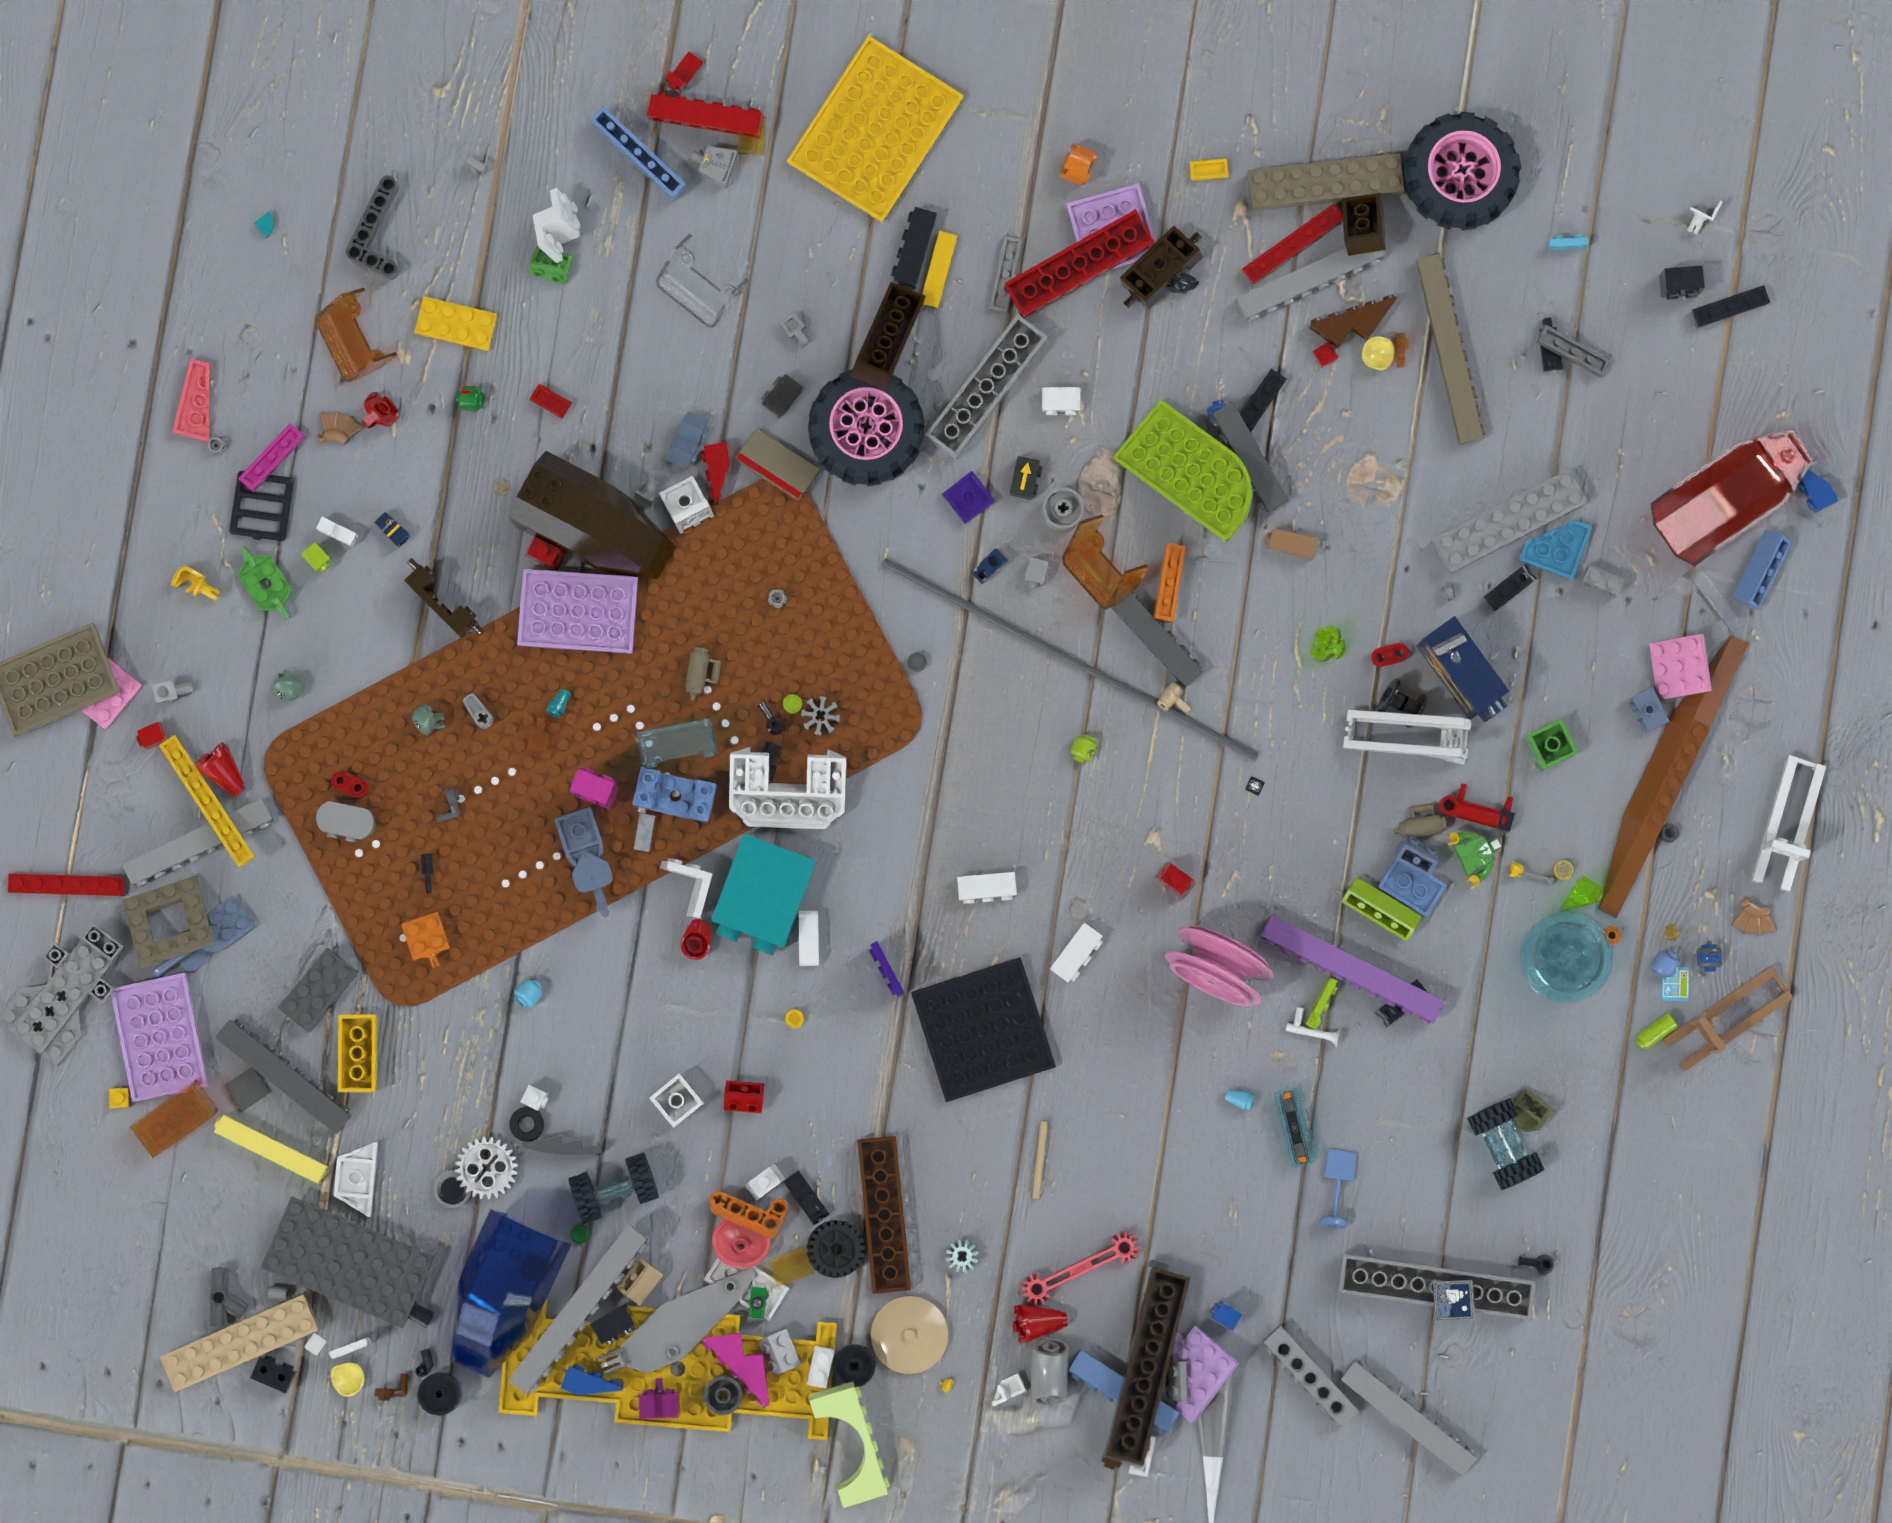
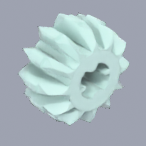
(969, 1256)

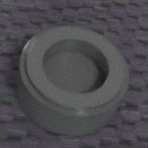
(1159, 1265)

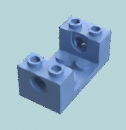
(654, 794)

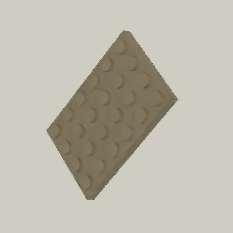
(55, 680)

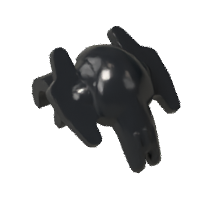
(1182, 283)

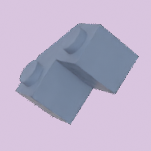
(687, 441)

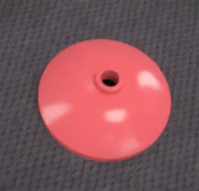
(730, 1236)

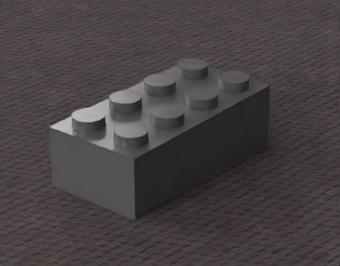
(318, 990)

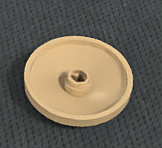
(909, 1334)

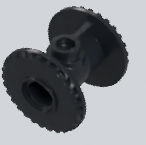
(1400, 701)

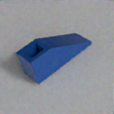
(1818, 491)
(584, 1383)

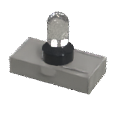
(1450, 646)

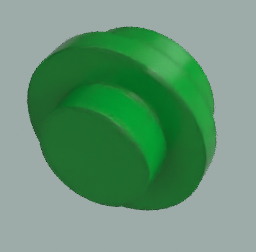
(579, 1233)

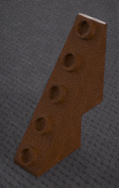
(1358, 320)

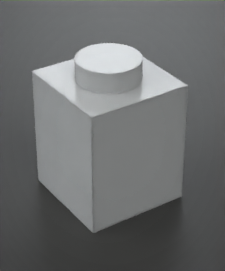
(1036, 572)

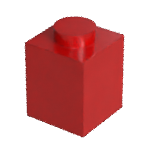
(151, 735)

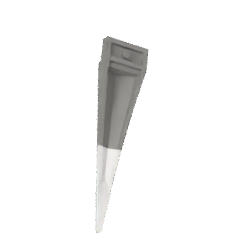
(1213, 1431)

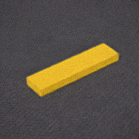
(939, 269)

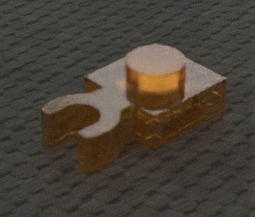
(1401, 345)

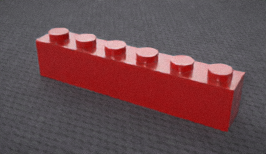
(705, 115)

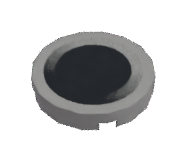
(448, 1190)

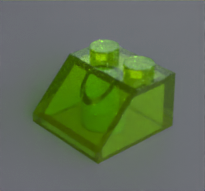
(1583, 894)

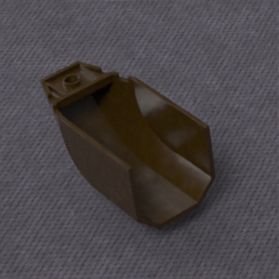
(589, 520)

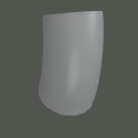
(1049, 1371)

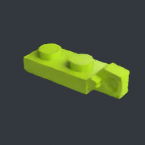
(1321, 1004)

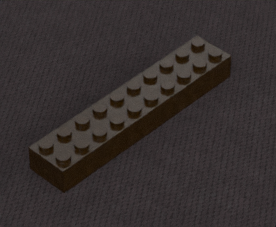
(1146, 1367)

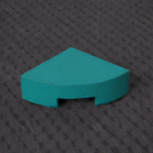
(265, 224)

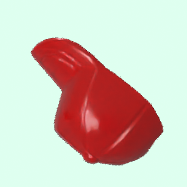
(696, 939)

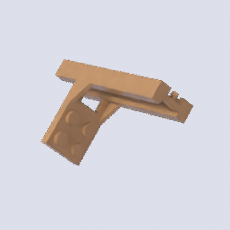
(1705, 1025)

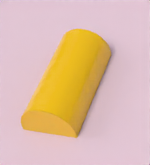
(357, 1053)

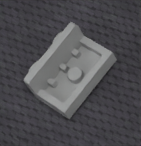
(779, 1352)

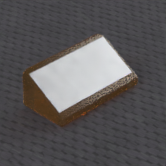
(644, 832)

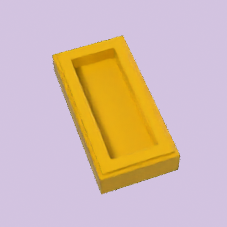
(1208, 169)

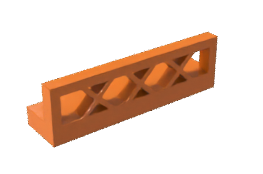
(1169, 582)

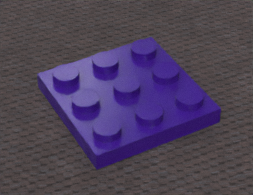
(886, 970)

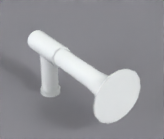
(1296, 1028)

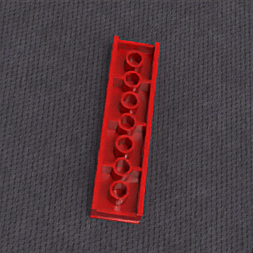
(1079, 264)

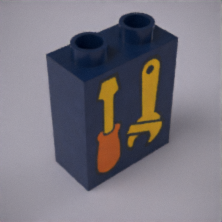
(1470, 682)

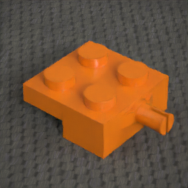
(426, 938)

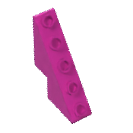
(747, 1368)

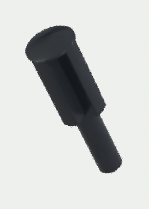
(427, 869)

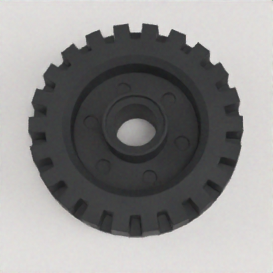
(820, 1251)

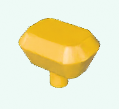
(946, 1385)

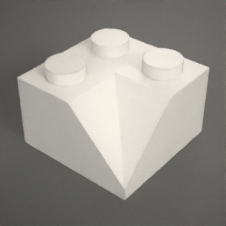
(676, 1100)

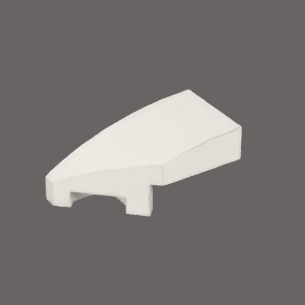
(1009, 1388)

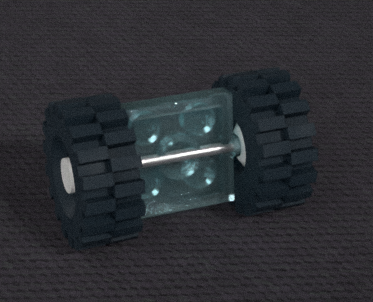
(1505, 1144)
(588, 1200)

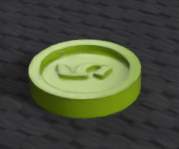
(792, 703)

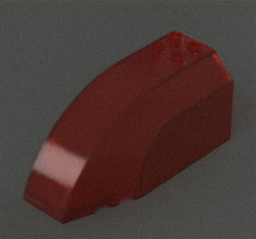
(1730, 495)

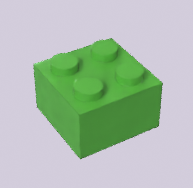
(1551, 744)

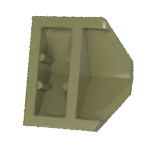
(1532, 1112)

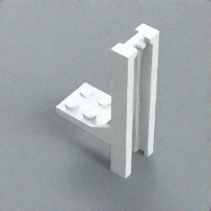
(1452, 742)
(1796, 851)

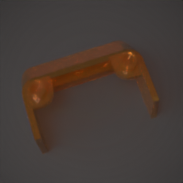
(345, 339)
(1094, 570)

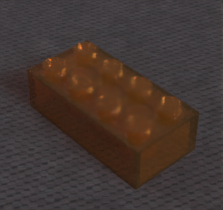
(174, 1118)

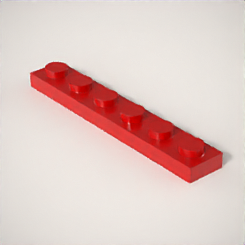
(1293, 244)
(66, 884)

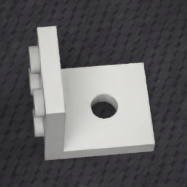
(688, 515)
(701, 884)

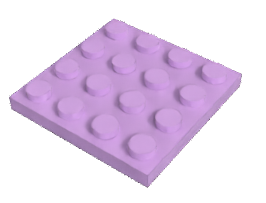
(1102, 209)

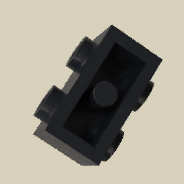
(273, 1375)

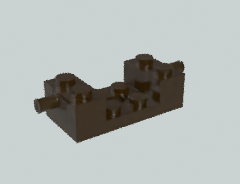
(1147, 281)
(421, 582)

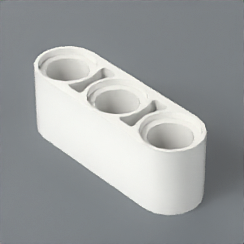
(808, 938)

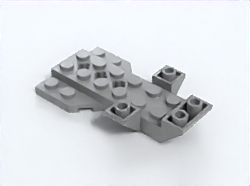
(79, 976)

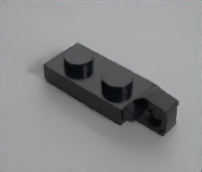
(1550, 360)

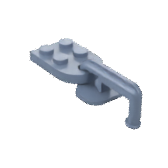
(585, 852)
(227, 925)

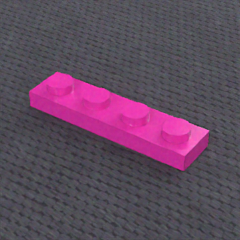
(271, 457)

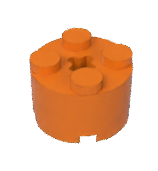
(1077, 164)

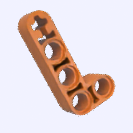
(723, 1204)

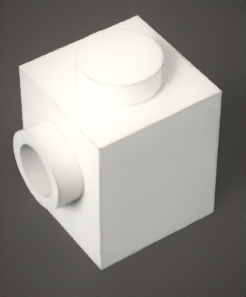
(534, 1098)

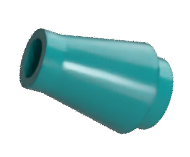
(558, 704)

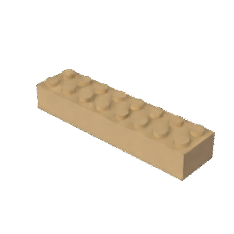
(240, 1343)

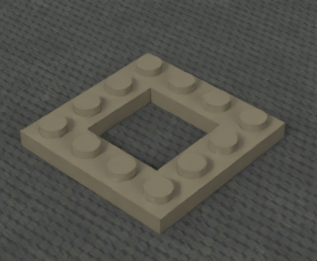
(198, 937)

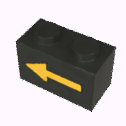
(1025, 477)

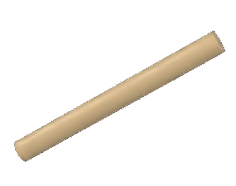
(1040, 1160)

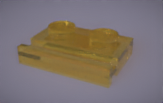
(751, 145)
(791, 1266)

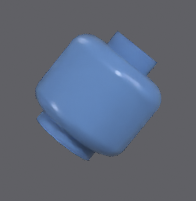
(1666, 964)

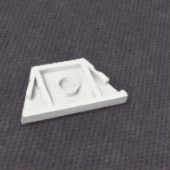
(357, 1177)

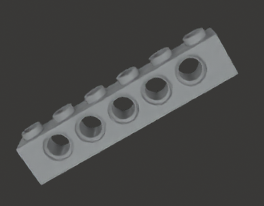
(1347, 1411)

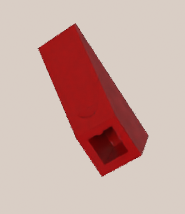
(718, 465)

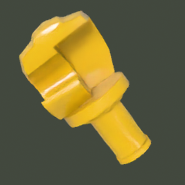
(198, 580)

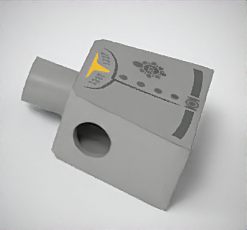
(716, 164)

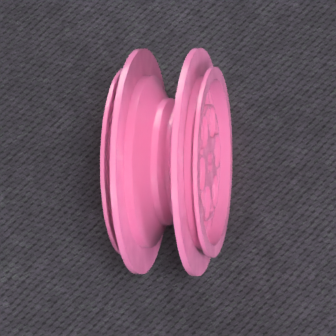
(1219, 965)

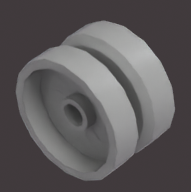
(1064, 498)

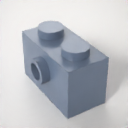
(1649, 710)

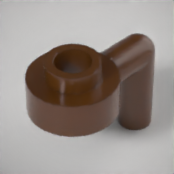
(385, 1393)

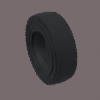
(538, 1124)

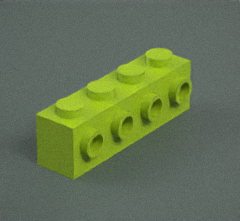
(1381, 909)

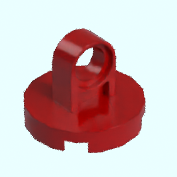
(379, 411)

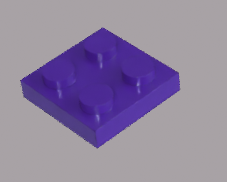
(968, 497)

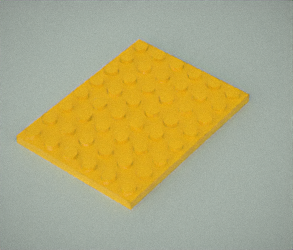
(875, 129)

